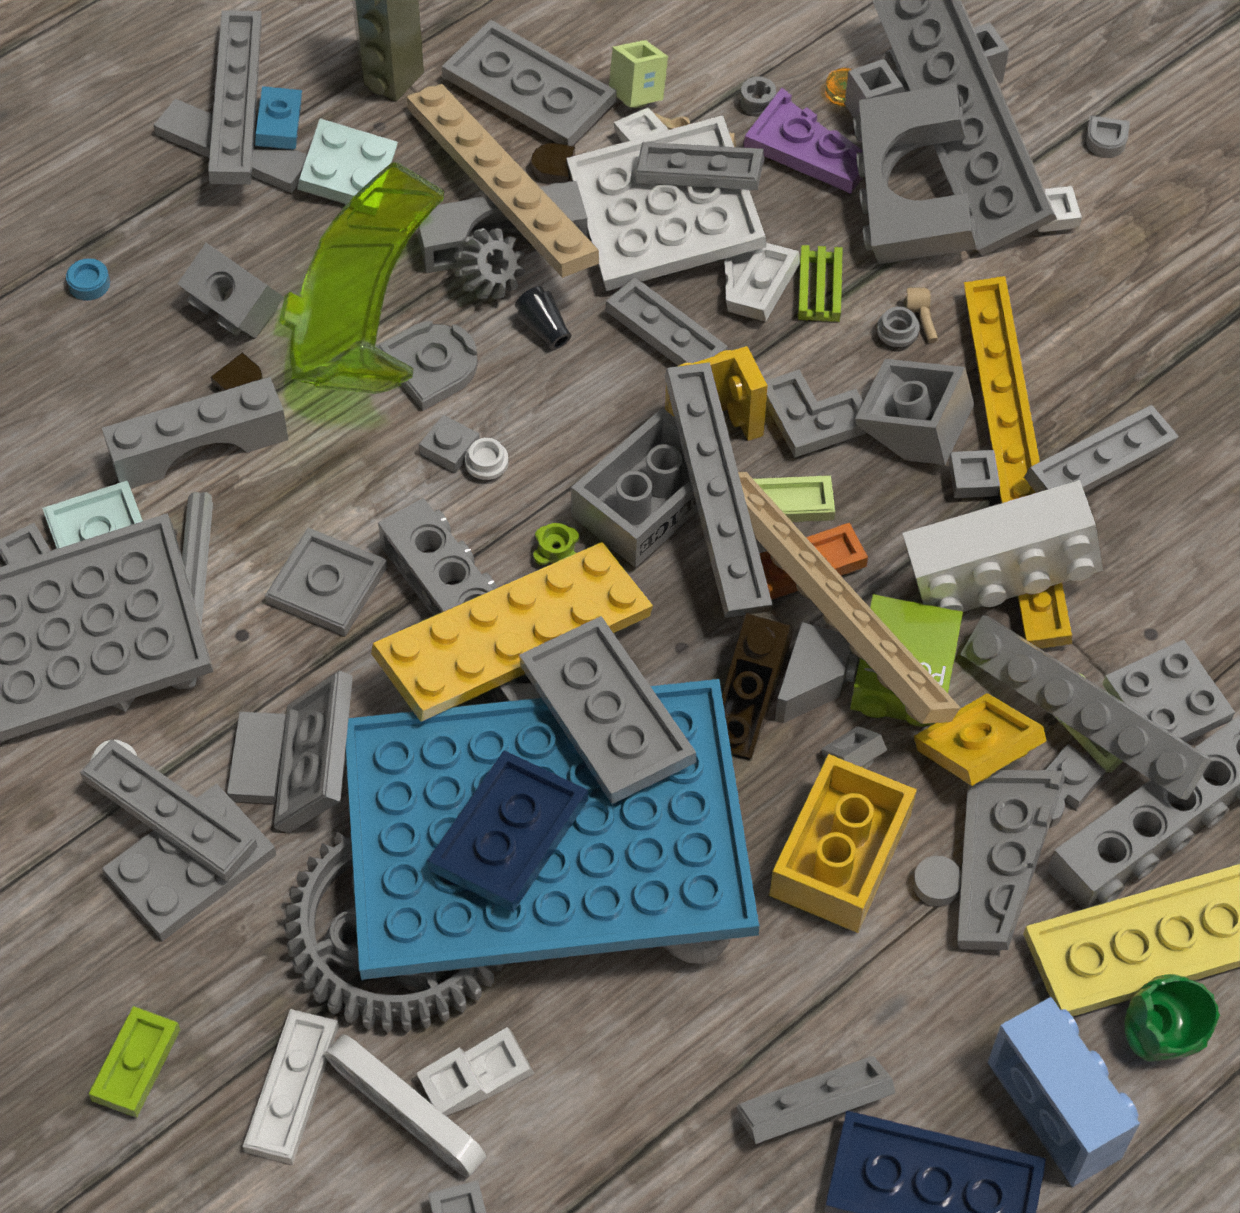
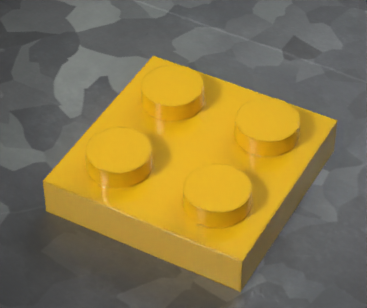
(980, 739)

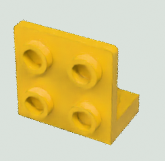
(739, 389)

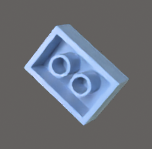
(1063, 1091)

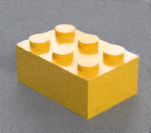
(842, 843)

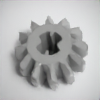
(479, 273)

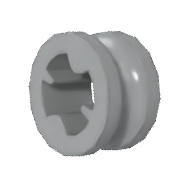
(756, 86)

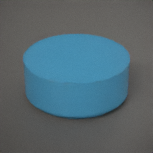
(88, 279)

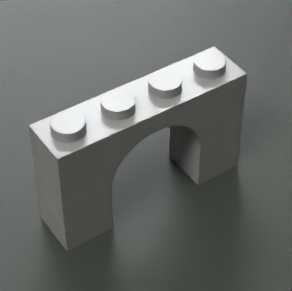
(889, 130)

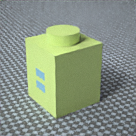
(638, 73)

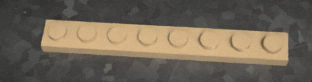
(503, 181)
(846, 610)

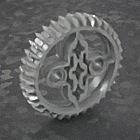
(314, 958)

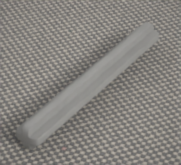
(196, 553)

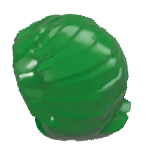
(1170, 1018)

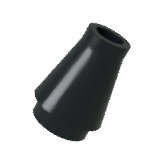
(541, 314)

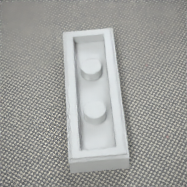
(290, 1087)

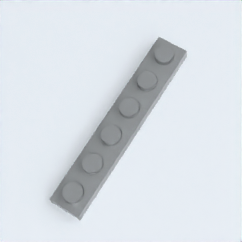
(235, 98)
(717, 490)
(1086, 707)

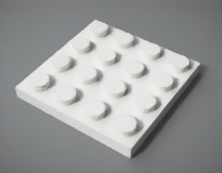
(661, 227)

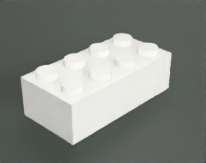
(1006, 550)

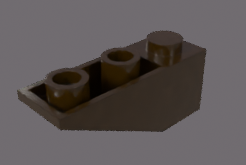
(754, 680)

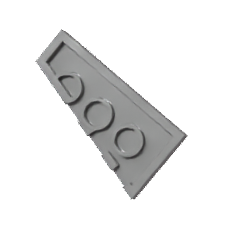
(1002, 846)

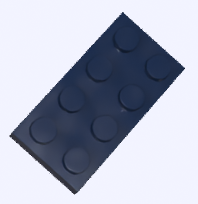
(917, 1170)

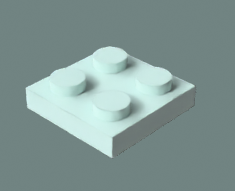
(343, 161)

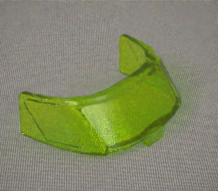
(346, 286)

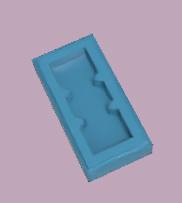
(278, 118)

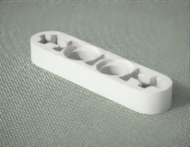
(405, 1105)

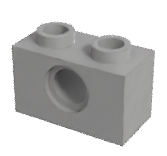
(209, 280)

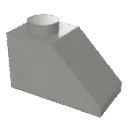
(815, 671)

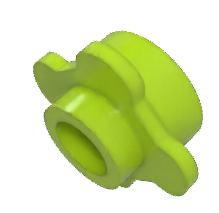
(554, 535)

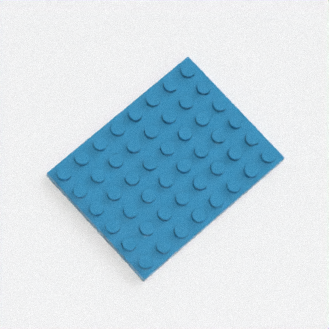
(622, 878)

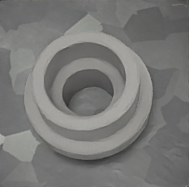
(901, 319)

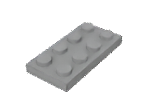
(529, 84)
(607, 709)

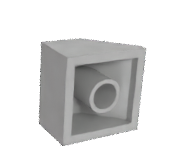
(917, 409)

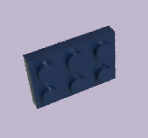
(508, 830)

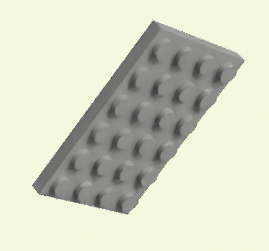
(96, 626)

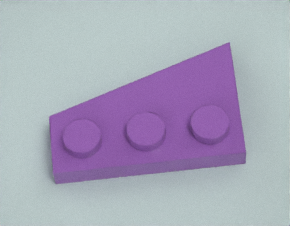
(803, 144)

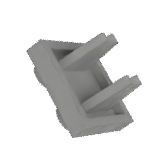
(1172, 692)

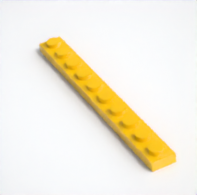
(1012, 435)

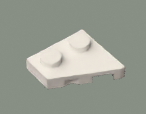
(758, 280)

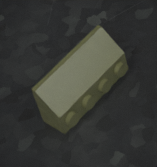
(389, 44)

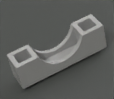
(880, 80)
(451, 222)
(150, 443)

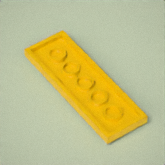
(481, 639)

